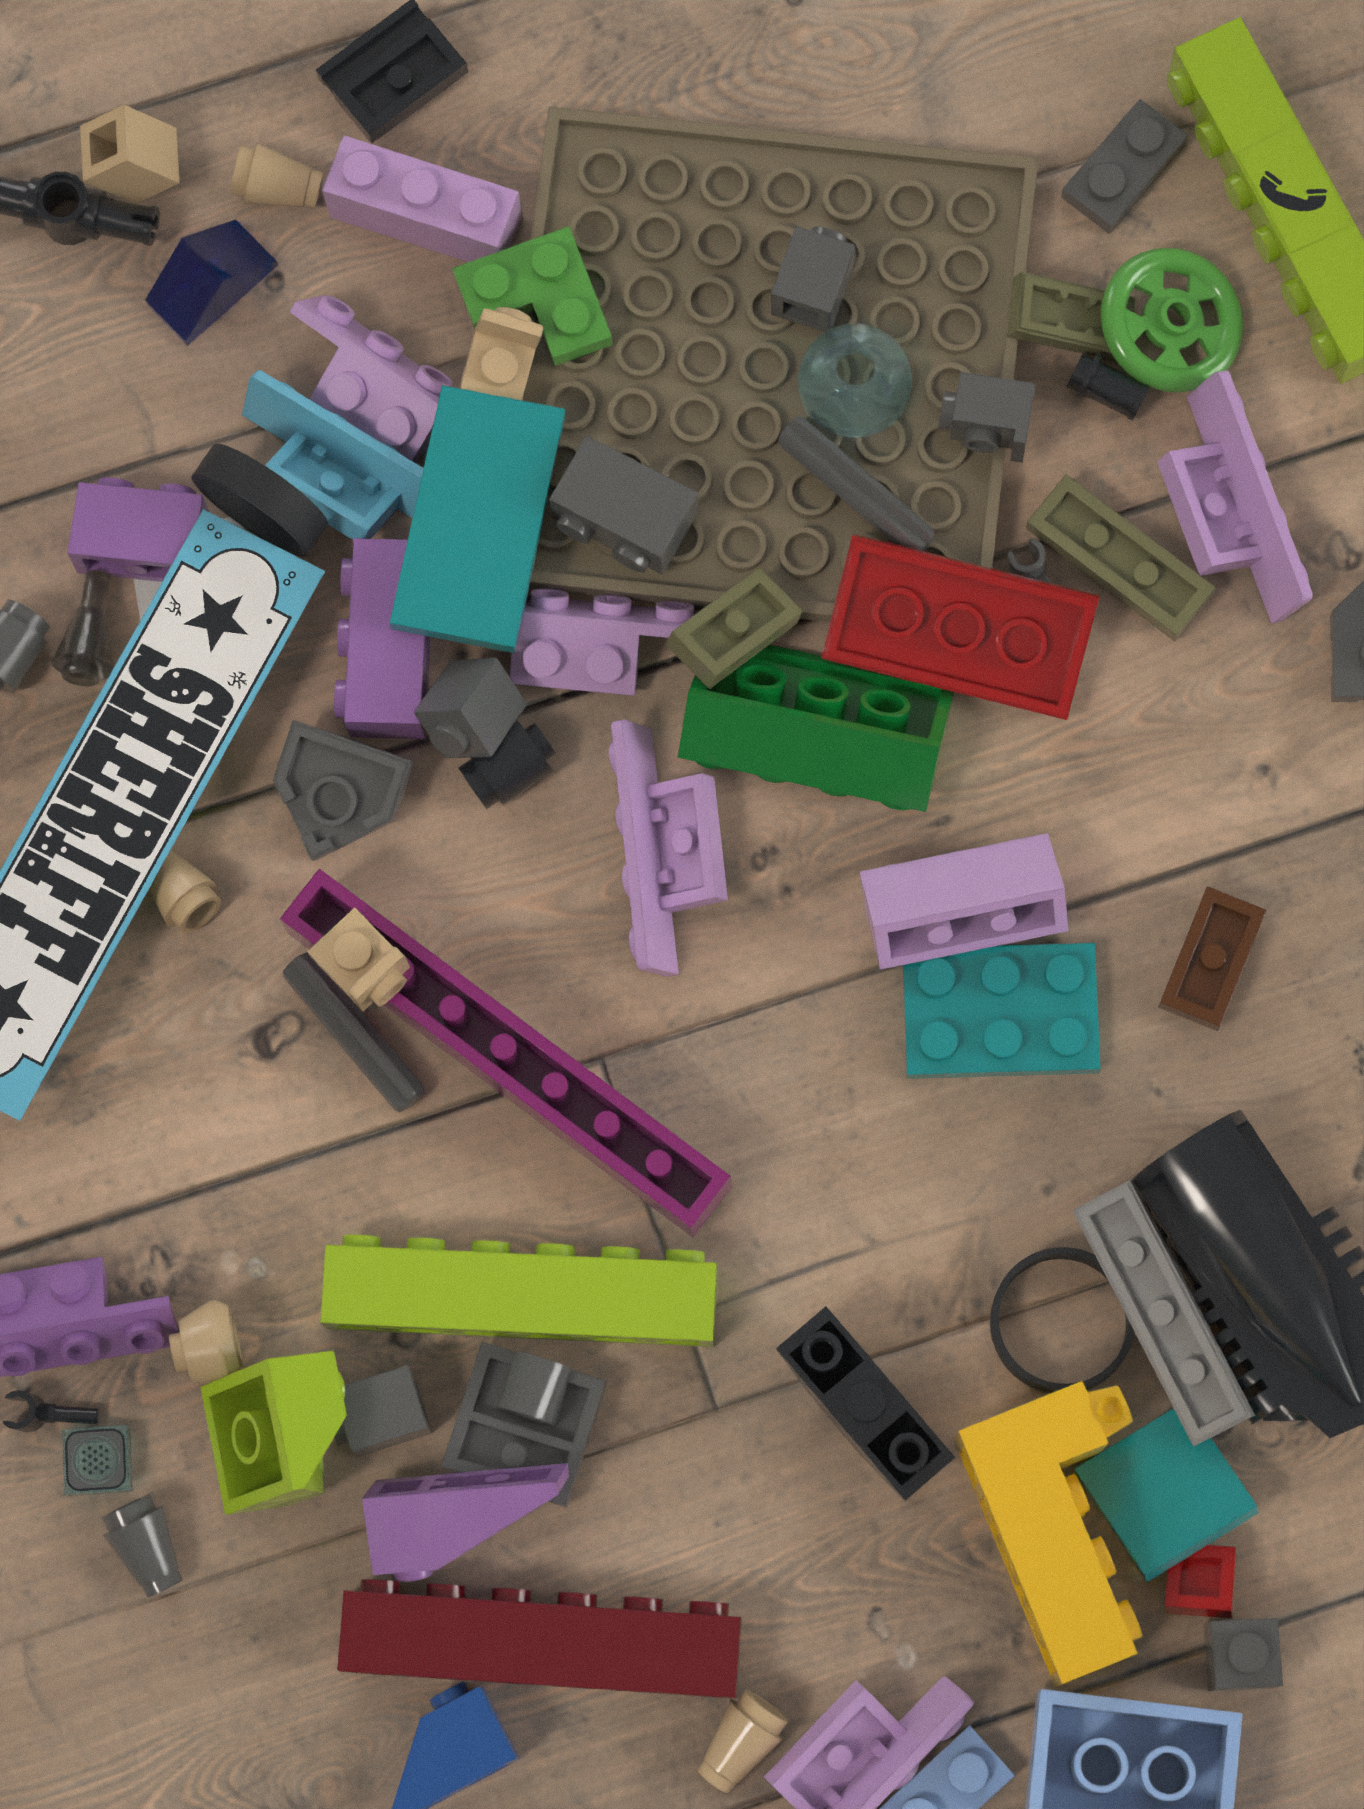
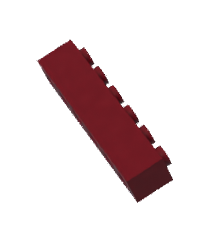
(540, 1642)

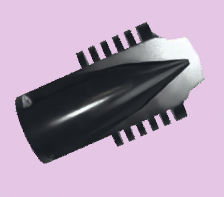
(1264, 1274)

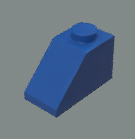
(454, 1748)

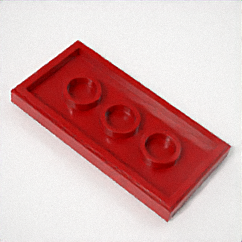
(960, 626)

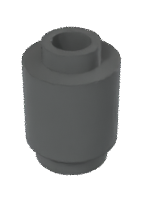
(19, 643)

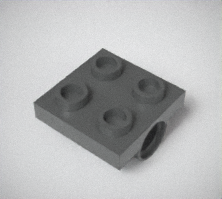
(524, 1415)

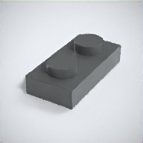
(1124, 166)

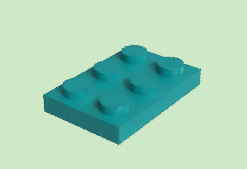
(1003, 1012)

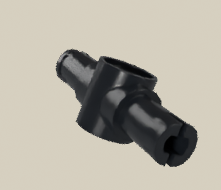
(92, 218)

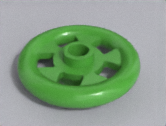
(1124, 327)

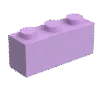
(420, 202)
(964, 901)

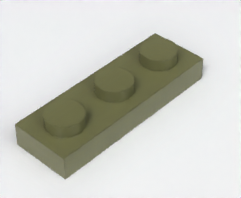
(1120, 557)

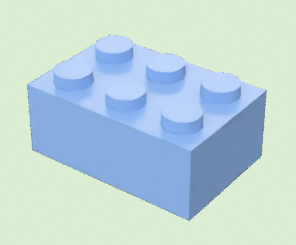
(1130, 1754)

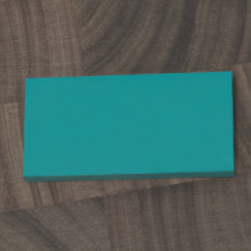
(478, 519)

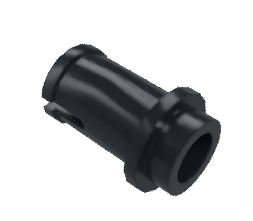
(1107, 386)

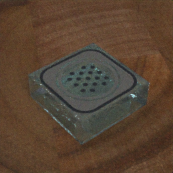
(97, 1460)

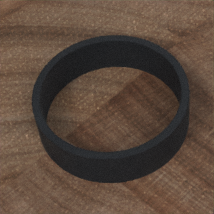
(259, 500)
(1022, 1375)

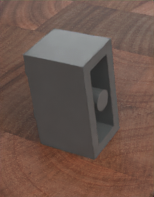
(623, 507)

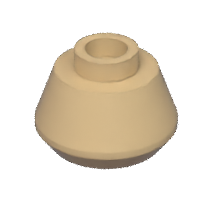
(207, 1343)

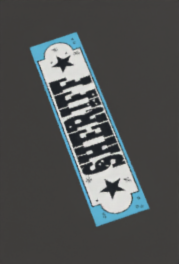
(134, 782)

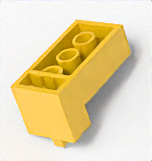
(1039, 1526)

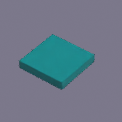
(1165, 1494)

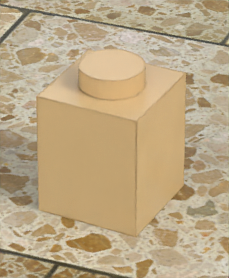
(129, 154)

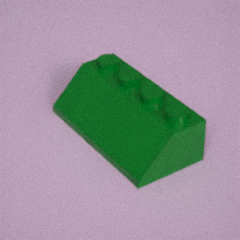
(820, 727)

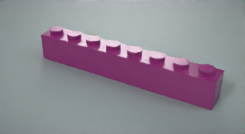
(528, 1067)

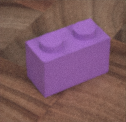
(131, 528)

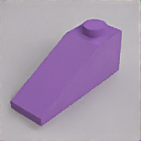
(435, 1518)

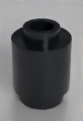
(512, 768)

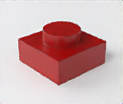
(1203, 1583)

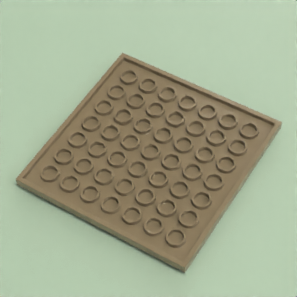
(701, 378)

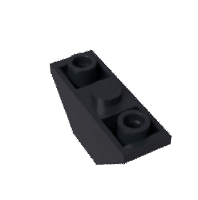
(864, 1404)

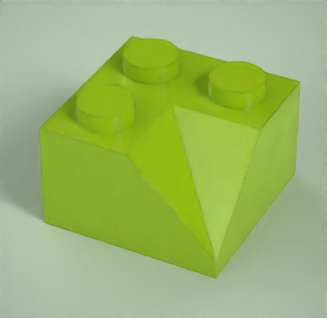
(273, 1429)

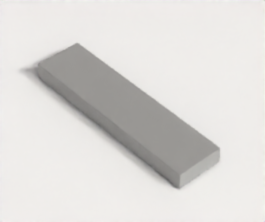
(1163, 1313)

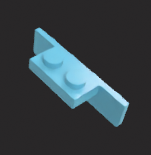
(331, 461)

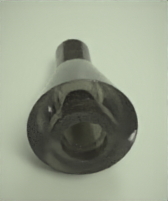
(86, 647)

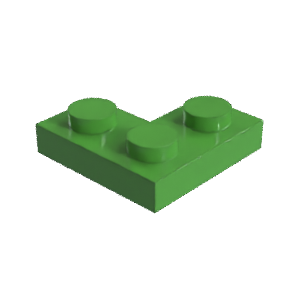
(542, 278)

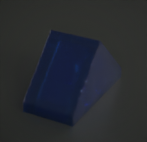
(207, 278)

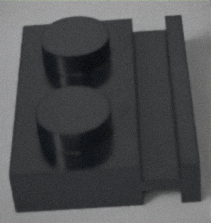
(392, 70)

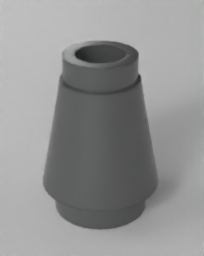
(143, 1544)

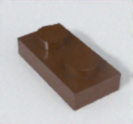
(1212, 958)

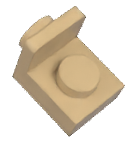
(501, 353)
(361, 961)

